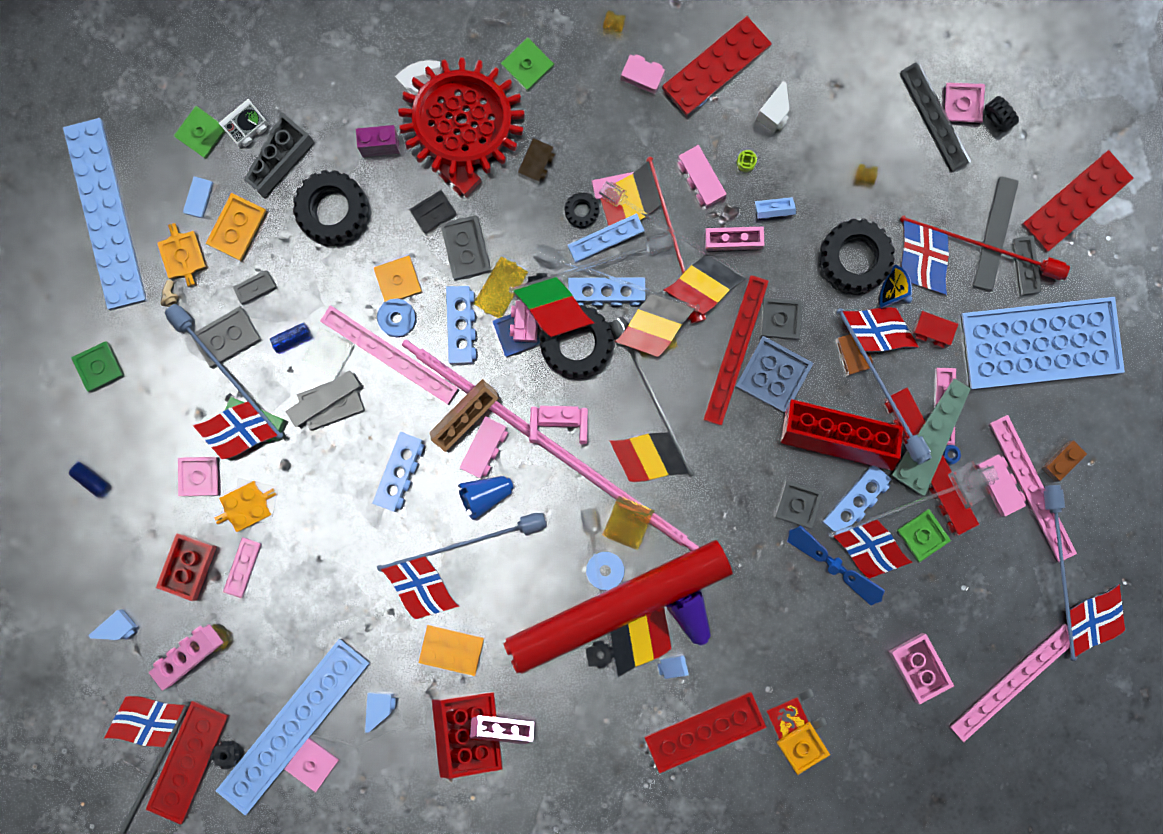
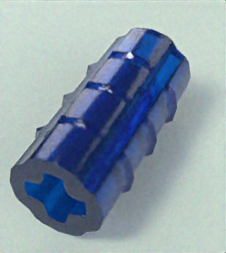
(290, 337)
(88, 479)

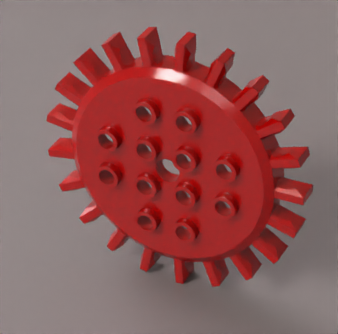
(473, 89)

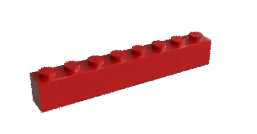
(950, 504)

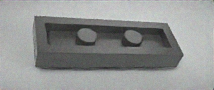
(1027, 272)

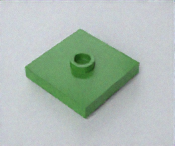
(527, 64)
(200, 132)
(923, 535)

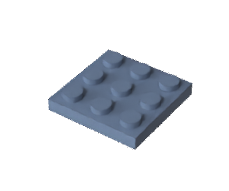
(774, 374)

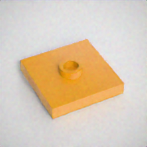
(397, 279)
(803, 748)

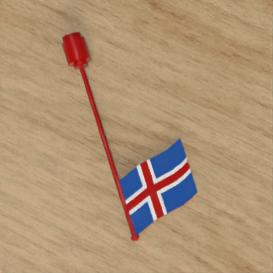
(927, 256)

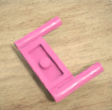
(558, 416)

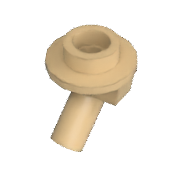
(168, 298)

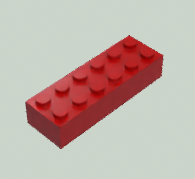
(842, 434)

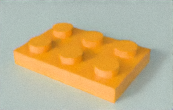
(236, 226)
(451, 650)

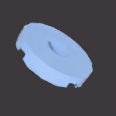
(390, 327)
(615, 565)

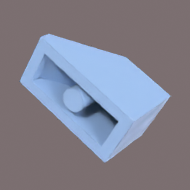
(116, 627)
(673, 666)
(378, 708)

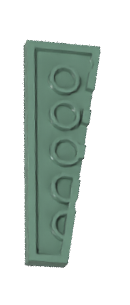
(936, 434)

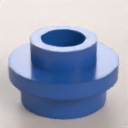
(957, 454)

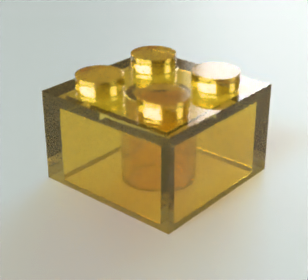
(628, 523)

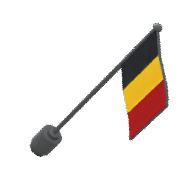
(652, 453)

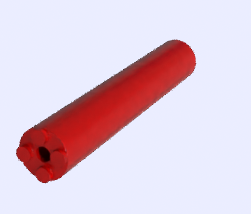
(617, 607)

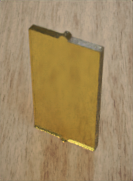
(495, 293)

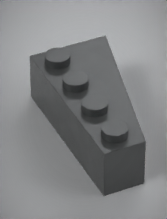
(277, 155)

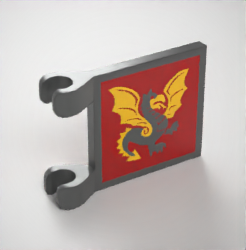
(791, 714)

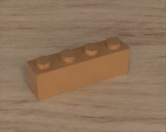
(463, 415)

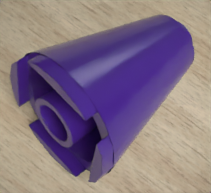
(692, 617)

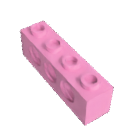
(207, 640)

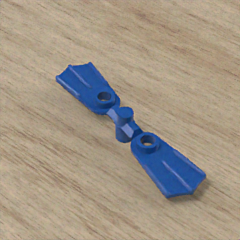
(862, 586)

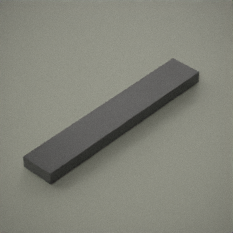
(935, 116)
(996, 233)

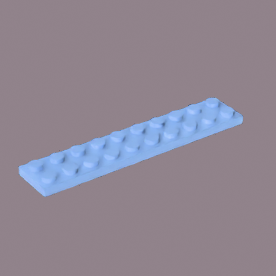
(104, 214)
(292, 727)

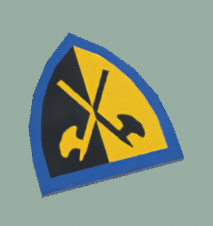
(896, 287)

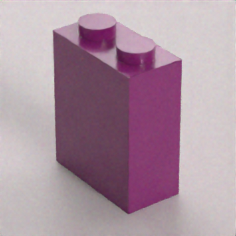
(377, 141)

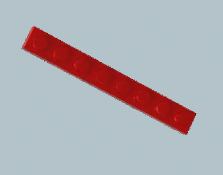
(735, 350)

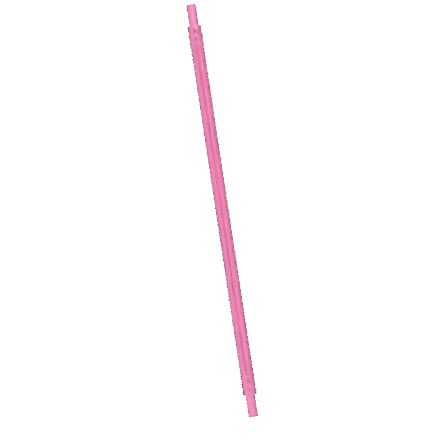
(547, 443)

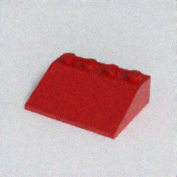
(455, 749)

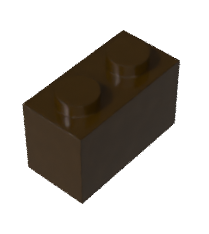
(536, 161)

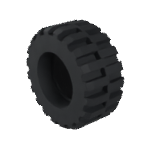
(315, 188)
(865, 232)
(585, 367)

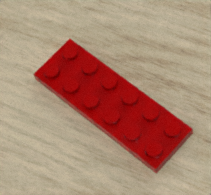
(716, 65)
(1077, 201)
(705, 732)
(186, 762)

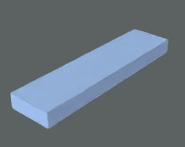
(606, 238)

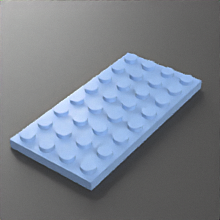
(1042, 343)

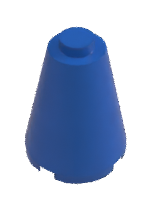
(484, 494)

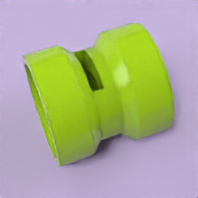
(746, 161)

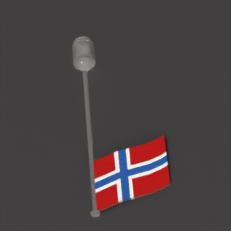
(873, 545)

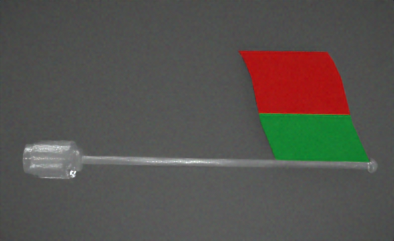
(555, 305)

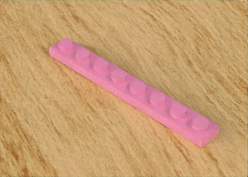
(389, 354)
(1030, 484)
(1012, 684)

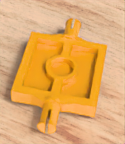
(181, 254)
(245, 506)

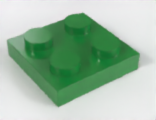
(97, 366)

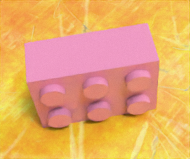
(921, 668)

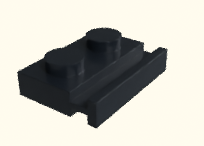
(432, 211)

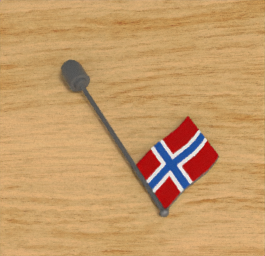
(146, 724)

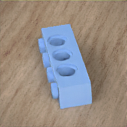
(576, 286)
(454, 295)
(402, 443)
(873, 475)

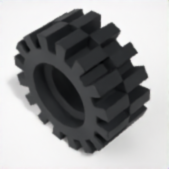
(1002, 114)
(581, 198)

